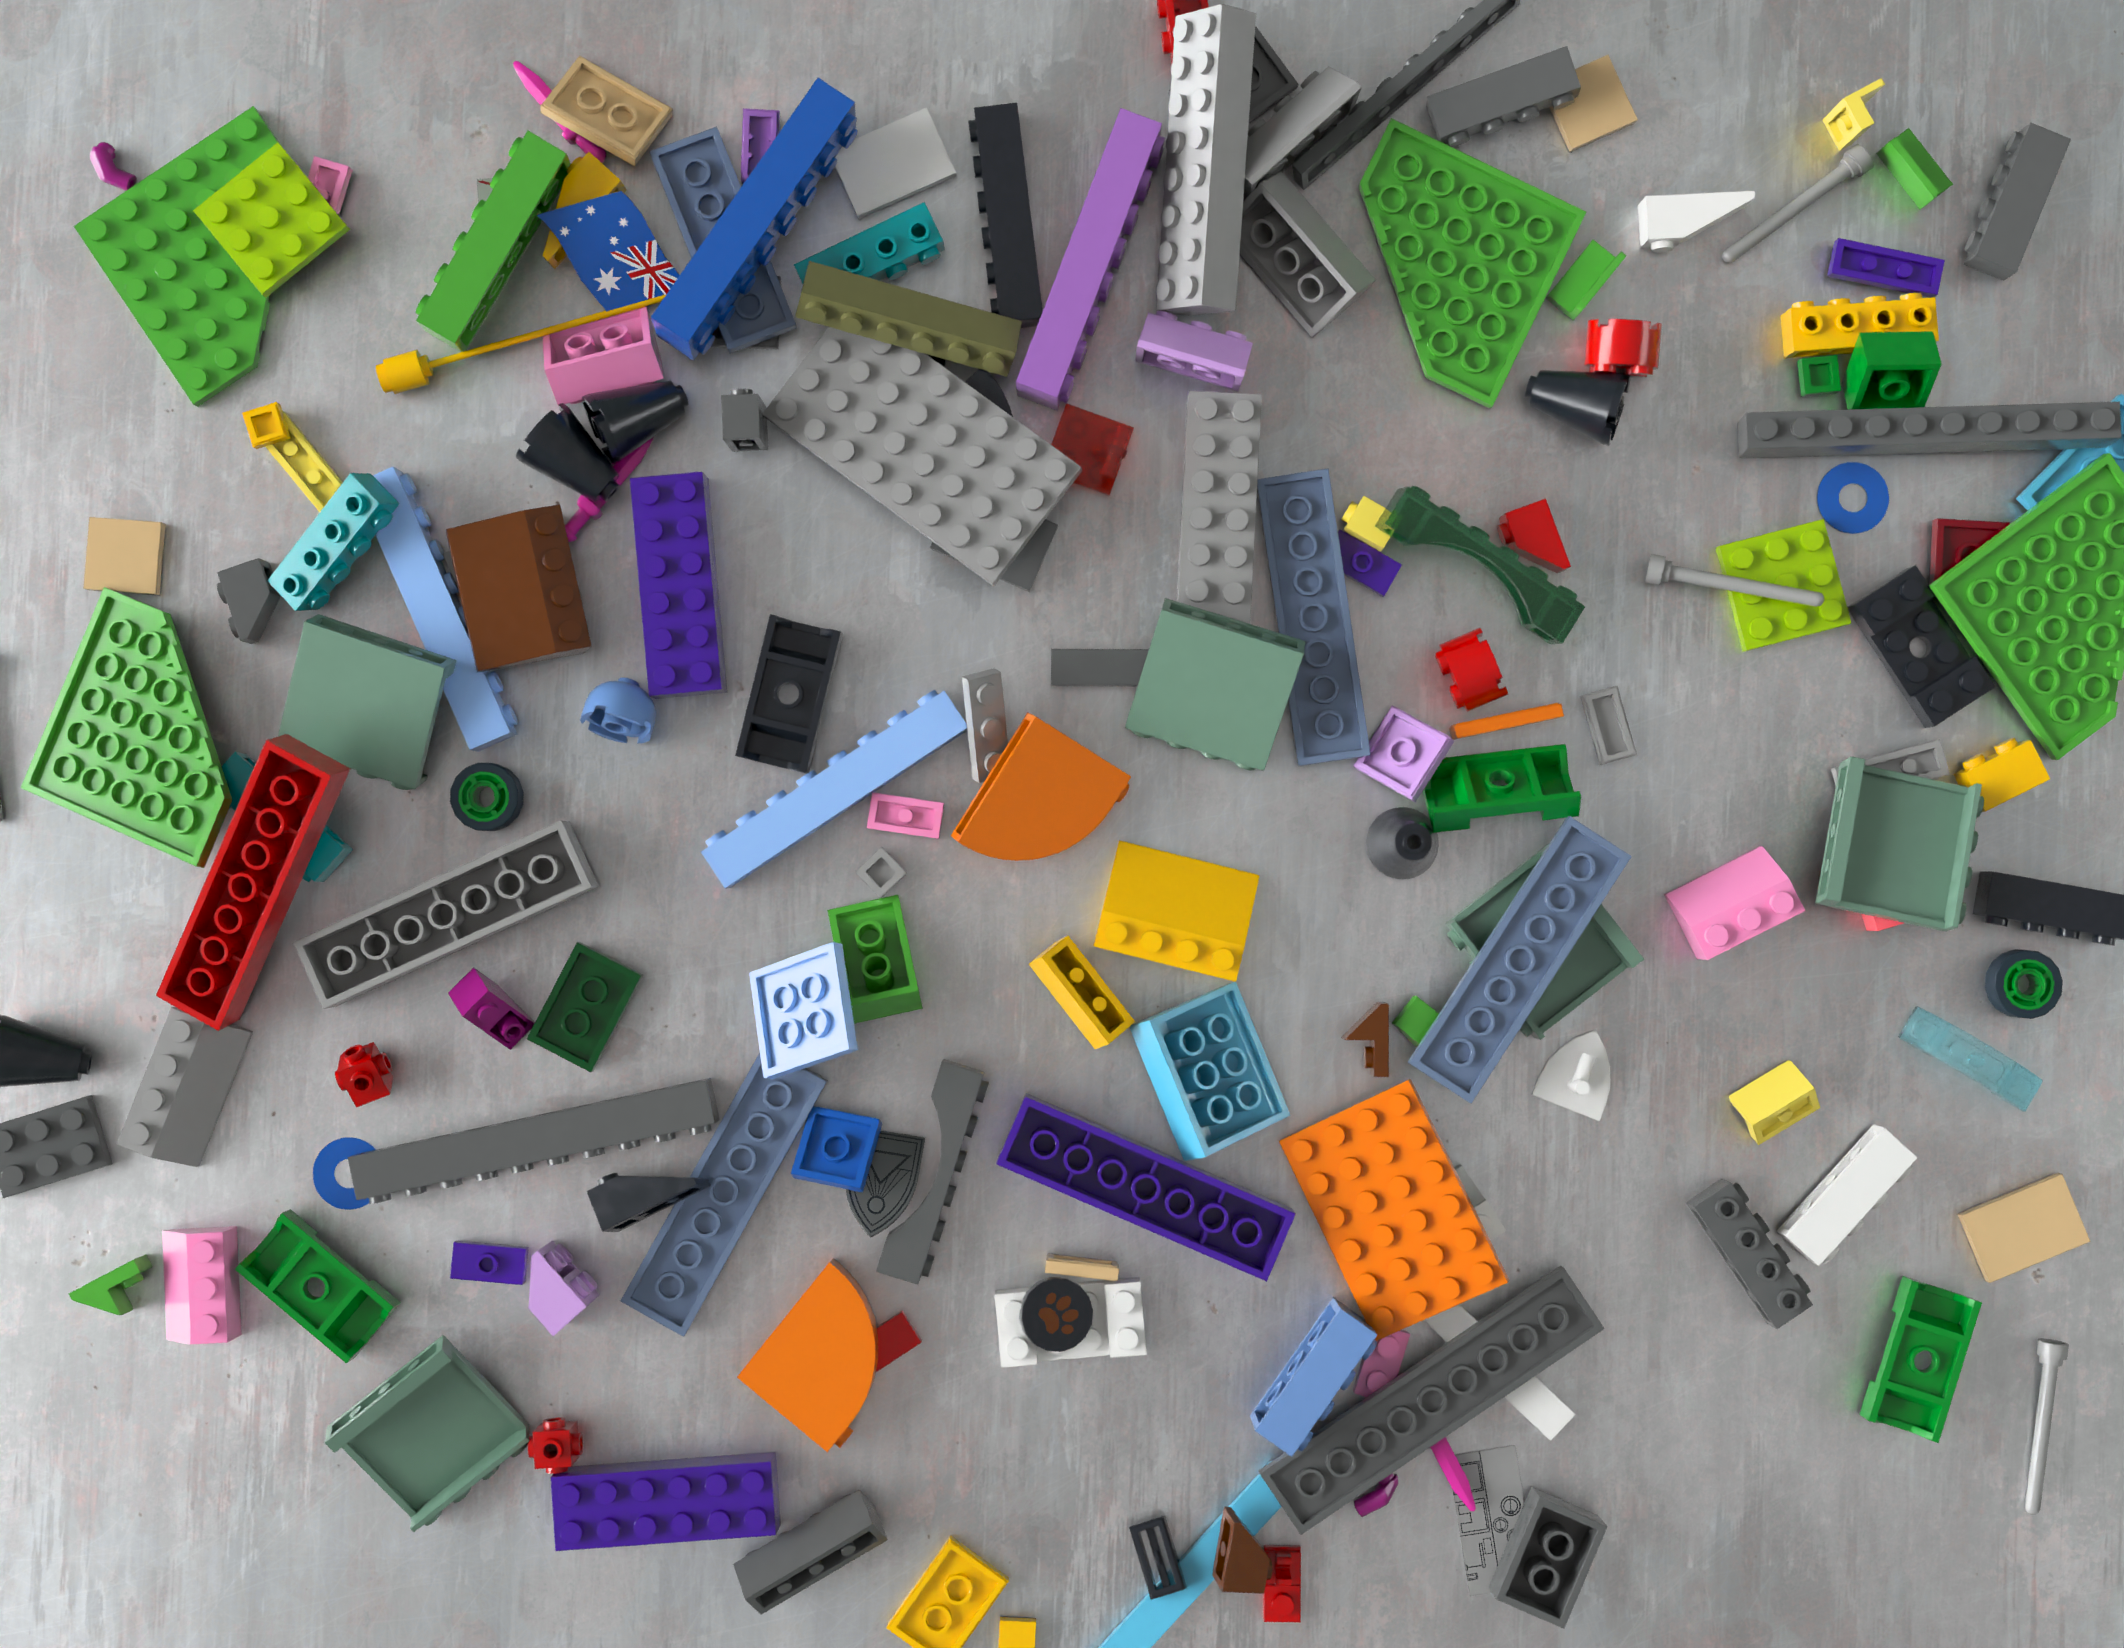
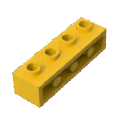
(1836, 326)

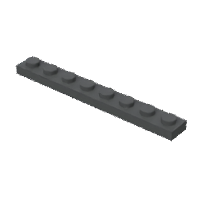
(1398, 90)

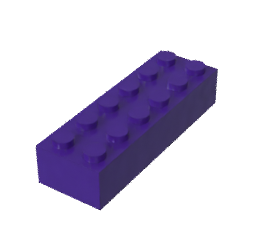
(678, 585)
(666, 1501)

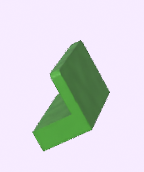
(1914, 168)
(1584, 279)

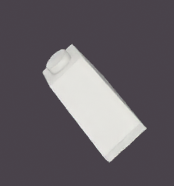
(1678, 217)

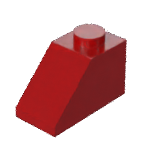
(1534, 536)

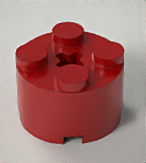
(1623, 345)
(1471, 669)

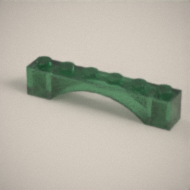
(1539, 604)

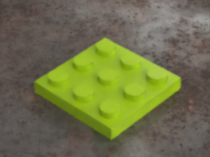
(271, 219)
(1790, 558)

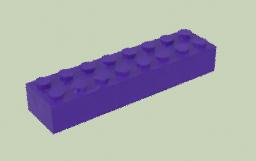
(1146, 1187)

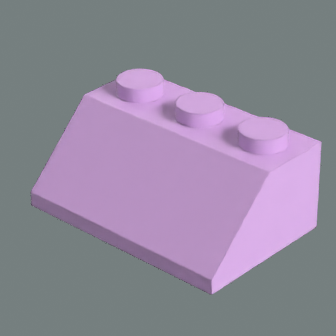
(1193, 350)

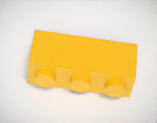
(1081, 992)

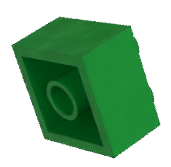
(1891, 370)

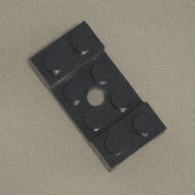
(1946, 674)
(788, 732)

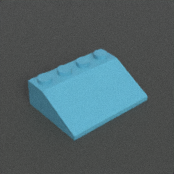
(1209, 1071)

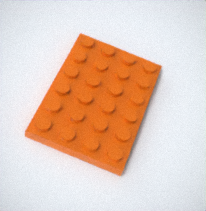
(1393, 1210)

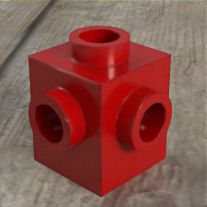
(364, 1073)
(566, 1439)

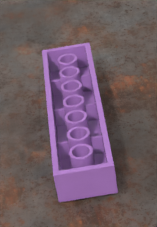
(1088, 260)

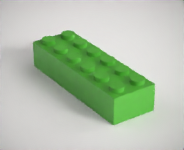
(494, 242)

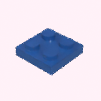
(836, 1149)

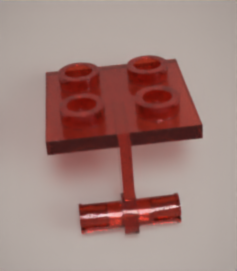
(1093, 444)

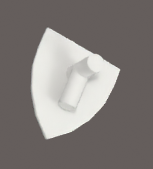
(1577, 1076)

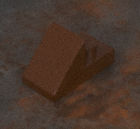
(1373, 1027)

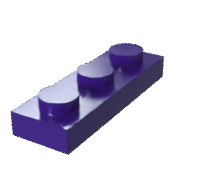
(1885, 268)

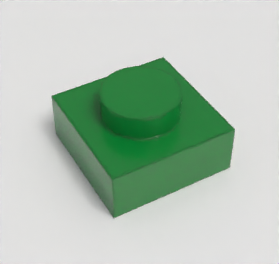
(1819, 375)

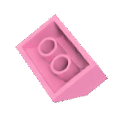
(602, 356)
(1734, 903)
(201, 1285)

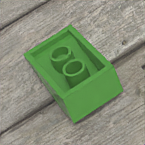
(876, 958)

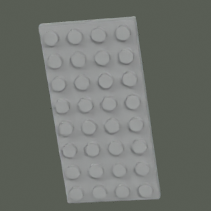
(924, 447)

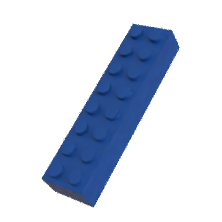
(756, 220)

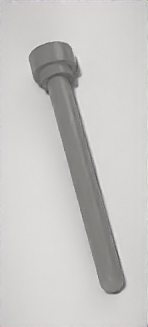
(1854, 163)
(1662, 570)
(2051, 1355)

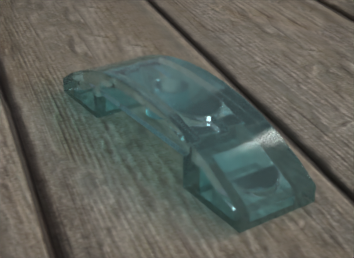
(1971, 1057)

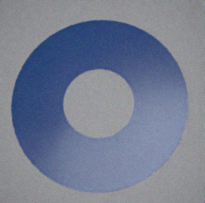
(1853, 474)
(324, 1172)

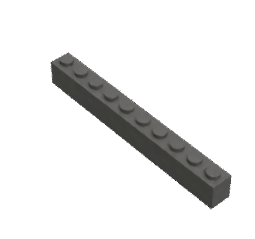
(1929, 429)
(534, 1139)

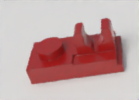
(1283, 1589)

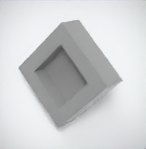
(881, 872)

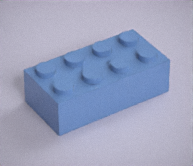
(1313, 1377)

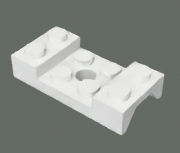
(1114, 1331)

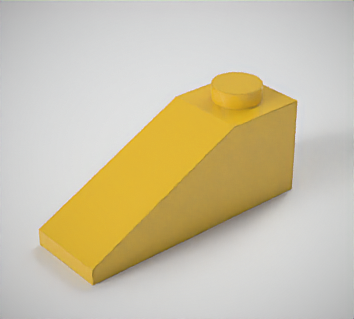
(585, 180)

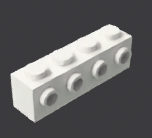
(1847, 1195)

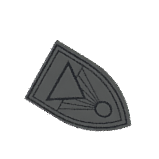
(889, 1182)

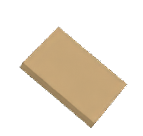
(606, 110)
(2023, 1227)

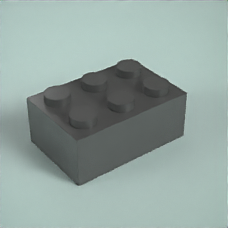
(1547, 1557)

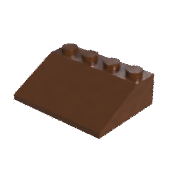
(518, 588)

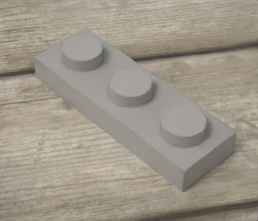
(984, 720)
(1920, 760)

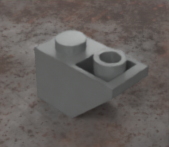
(248, 598)

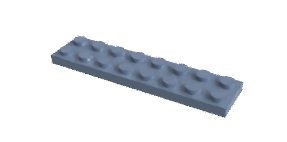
(1314, 608)
(1519, 959)
(709, 1223)

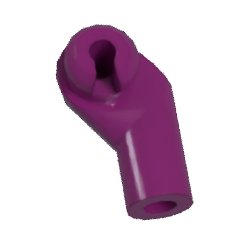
(103, 163)
(1379, 1497)

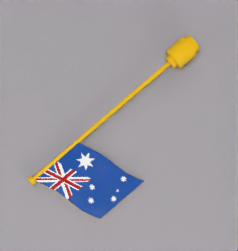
(613, 259)

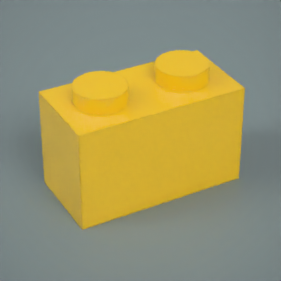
(2005, 773)

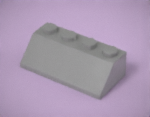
(1297, 124)
(1299, 255)
(184, 1089)

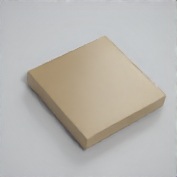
(1598, 109)
(124, 555)

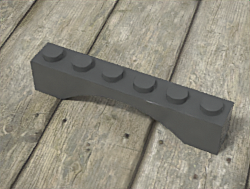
(908, 1245)

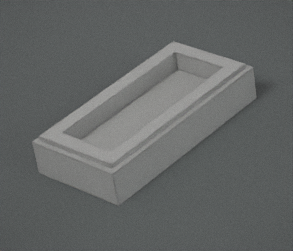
(1608, 725)

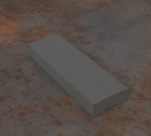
(1097, 667)

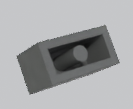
(744, 421)

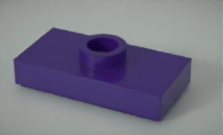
(1367, 564)
(489, 1262)

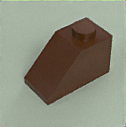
(1239, 1558)

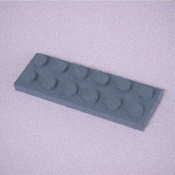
(699, 189)

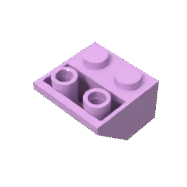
(558, 1287)

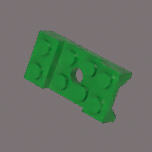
(1534, 780)
(351, 1304)
(1924, 1321)

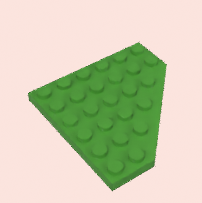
(1464, 255)
(173, 269)
(2050, 607)
(133, 736)

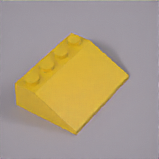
(1177, 911)

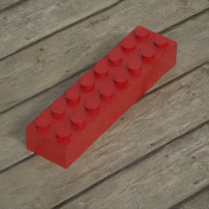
(252, 881)

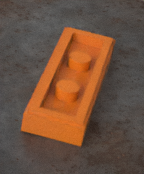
(1506, 721)

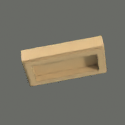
(1082, 1267)

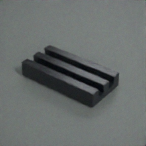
(1171, 1553)

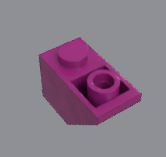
(490, 1008)

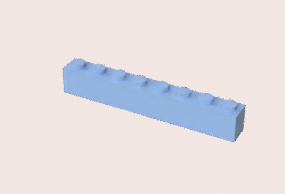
(440, 617)
(835, 789)

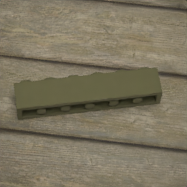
(908, 319)

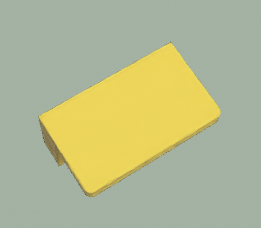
(1850, 116)
(1775, 1101)

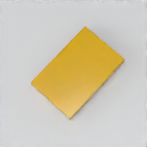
(948, 1599)

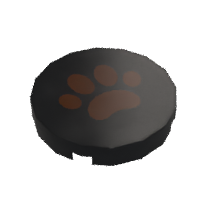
(1056, 1314)

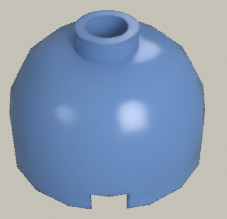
(620, 711)

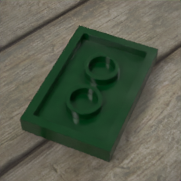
(585, 1007)

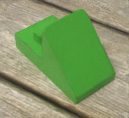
(108, 1290)

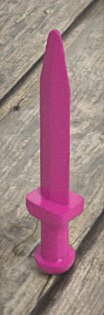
(540, 92)
(591, 509)
(1453, 1472)

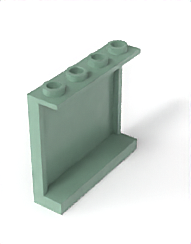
(1215, 685)
(365, 700)
(1899, 846)
(1592, 963)
(430, 1432)

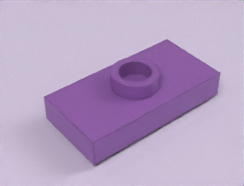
(758, 133)

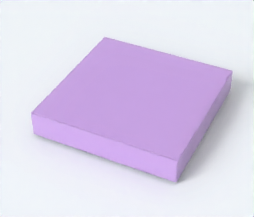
(1404, 753)

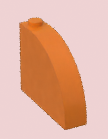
(1040, 796)
(820, 1358)

